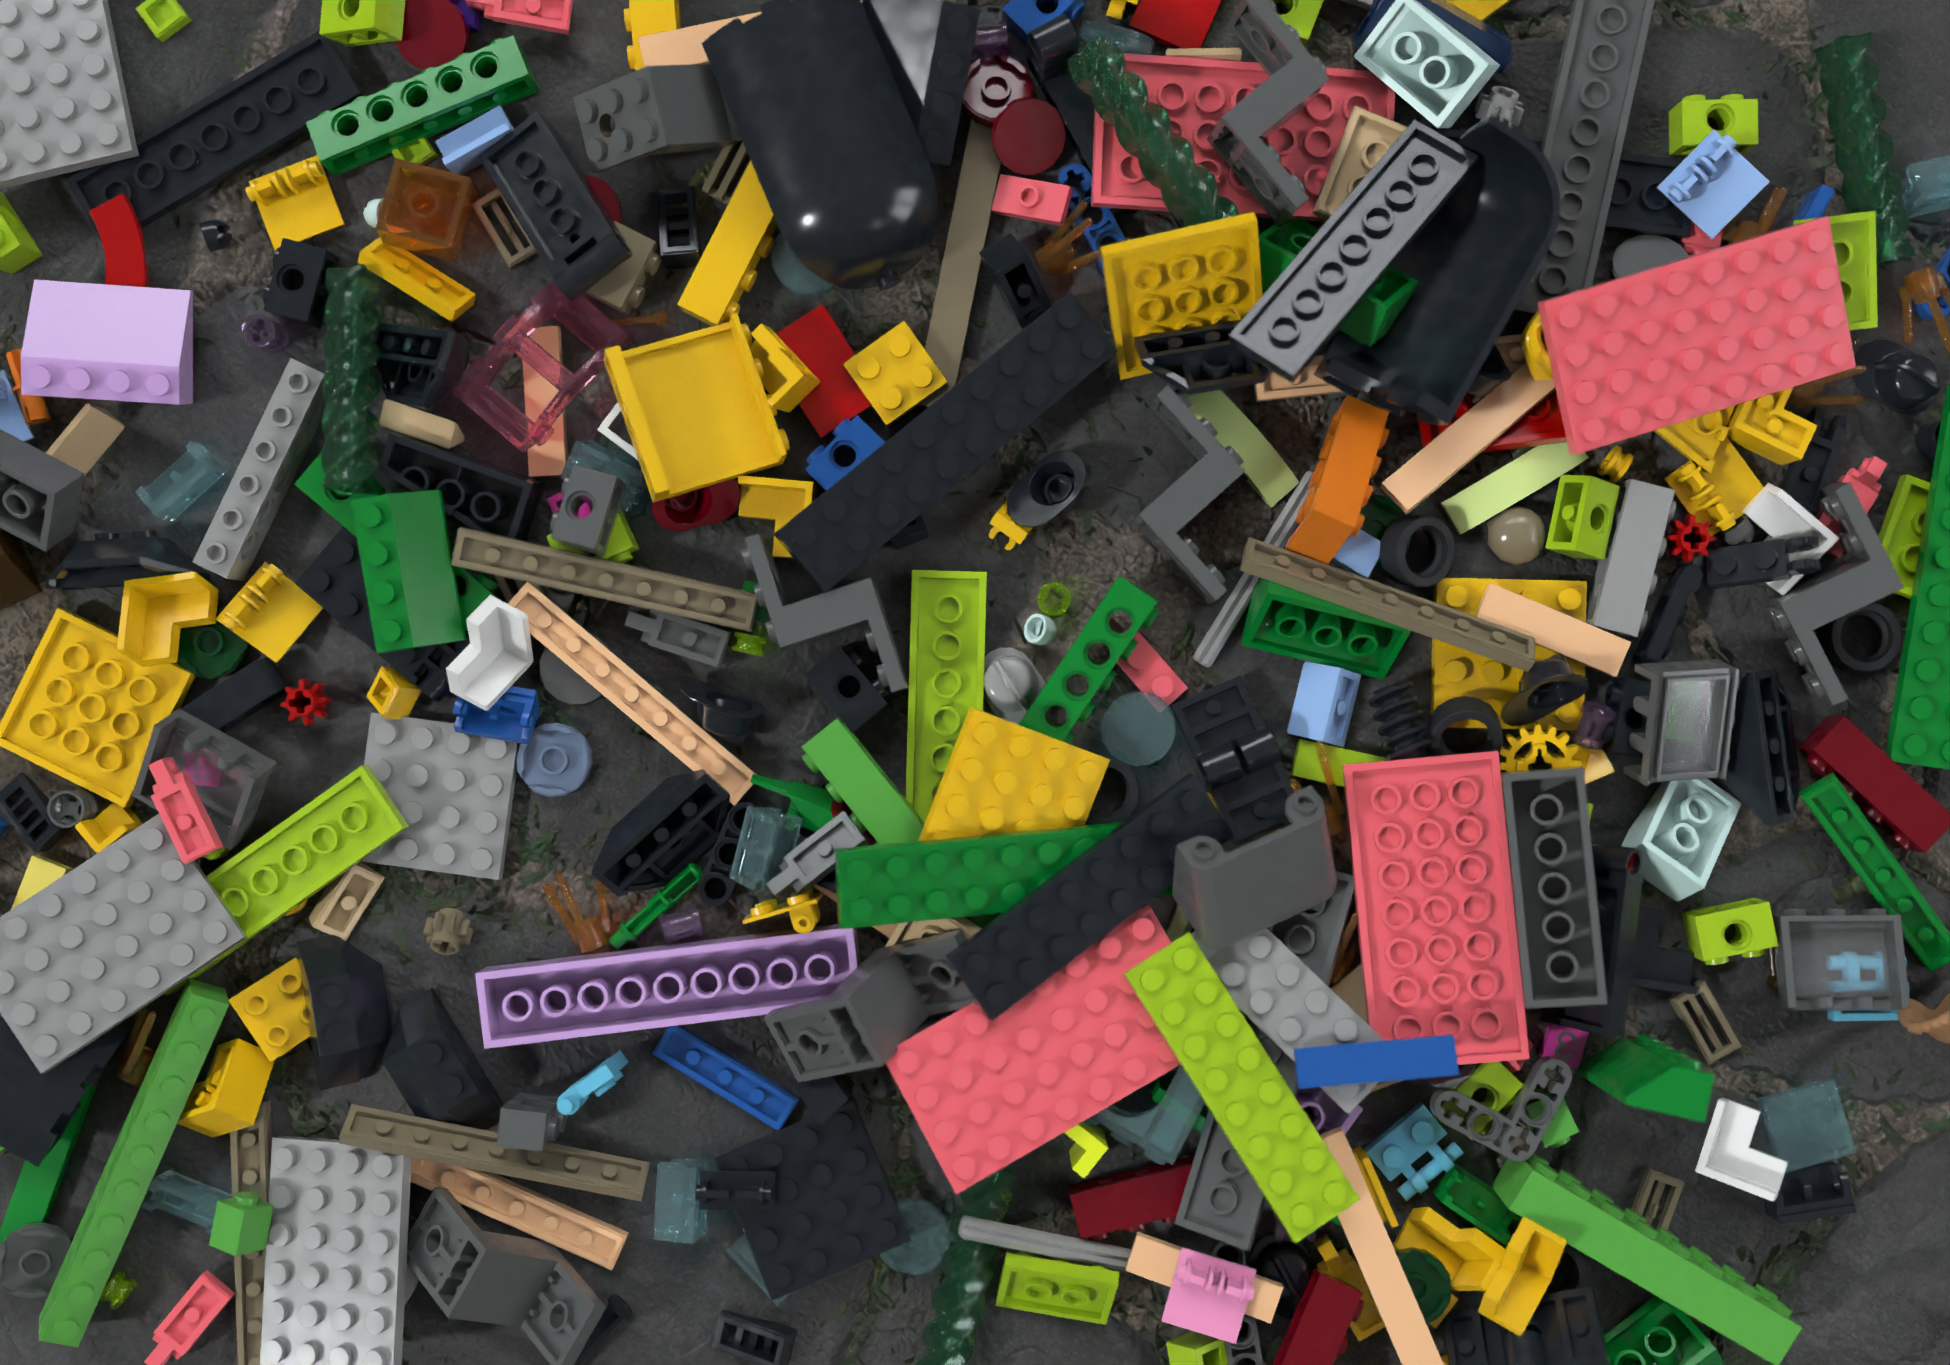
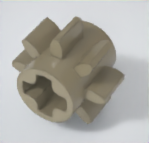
(448, 931)

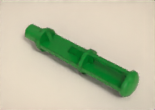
(657, 905)

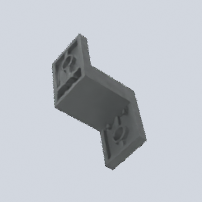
(1291, 86)
(654, 114)
(1190, 493)
(1834, 591)
(824, 613)
(871, 1009)
(502, 1279)

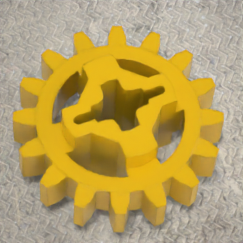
(1536, 741)

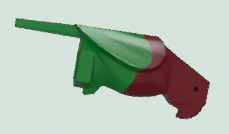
(809, 803)

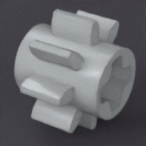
(1501, 103)

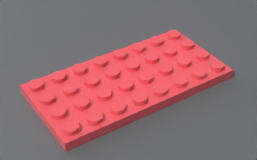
(1197, 97)
(1697, 335)
(1437, 903)
(1042, 1065)

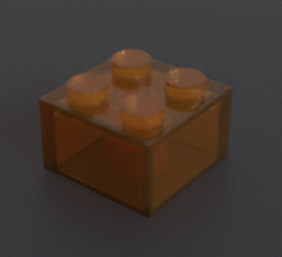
(426, 210)

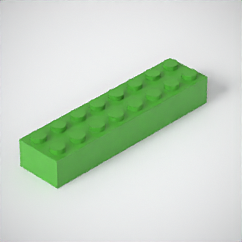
(1648, 1256)

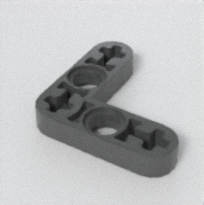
(1507, 1126)

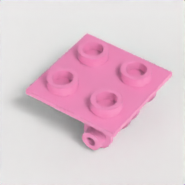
(1209, 1295)

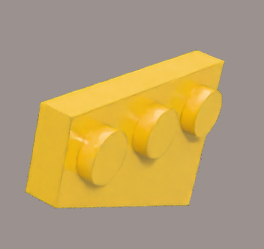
(1699, 436)

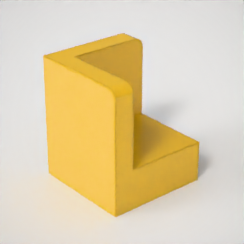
(108, 826)

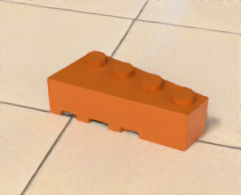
(1340, 481)

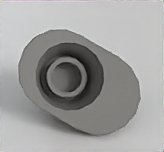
(1011, 683)

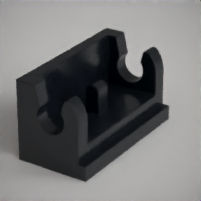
(1812, 1194)

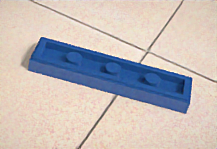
(1376, 1061)
(726, 1076)

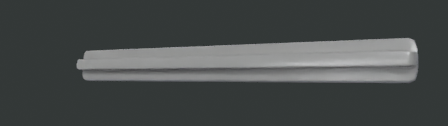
(1242, 593)
(1043, 1243)

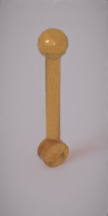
(659, 318)

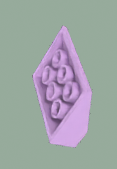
(108, 343)

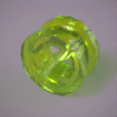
(1042, 595)
(749, 644)
(117, 1290)

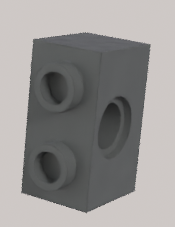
(593, 531)
(530, 1122)

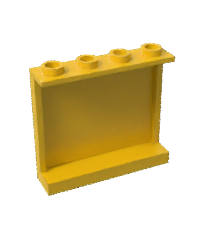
(696, 409)

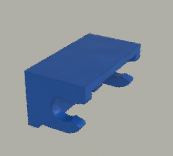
(508, 719)

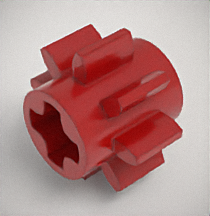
(1700, 542)
(295, 697)

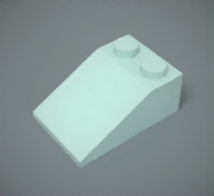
(1426, 62)
(1682, 834)

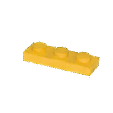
(417, 279)

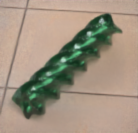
(1146, 134)
(1861, 143)
(347, 381)
(968, 1272)

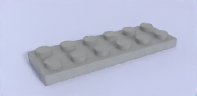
(1289, 1002)

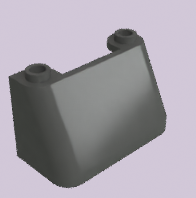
(1260, 882)

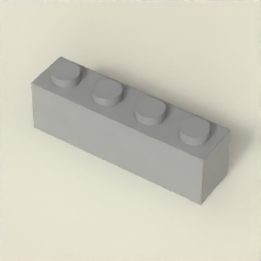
(1630, 559)

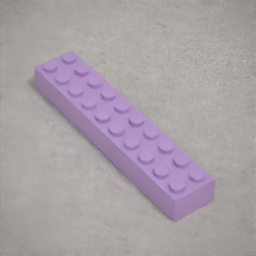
(661, 985)

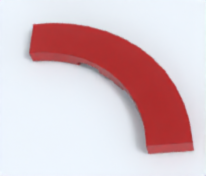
(121, 243)

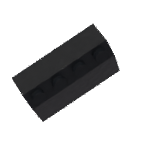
(929, 58)

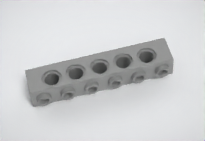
(264, 473)

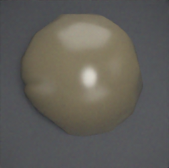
(1516, 534)

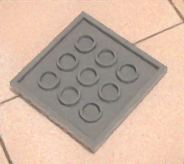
(448, 790)

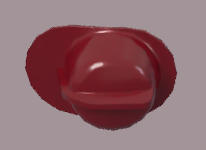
(698, 507)

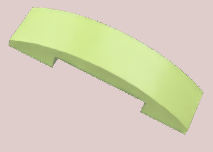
(1262, 464)
(1509, 485)

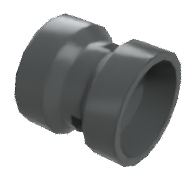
(65, 807)

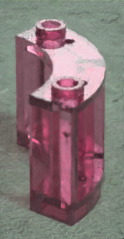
(514, 337)

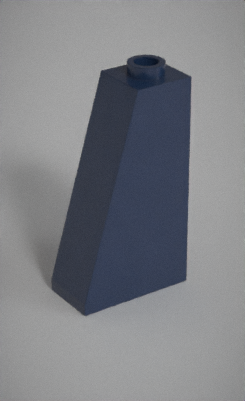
(1482, 35)

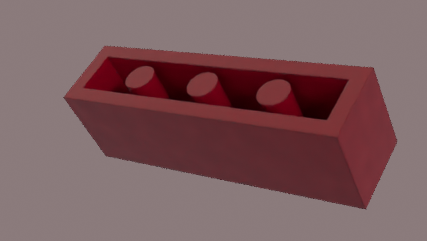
(1876, 784)
(1129, 1198)
(1320, 1322)

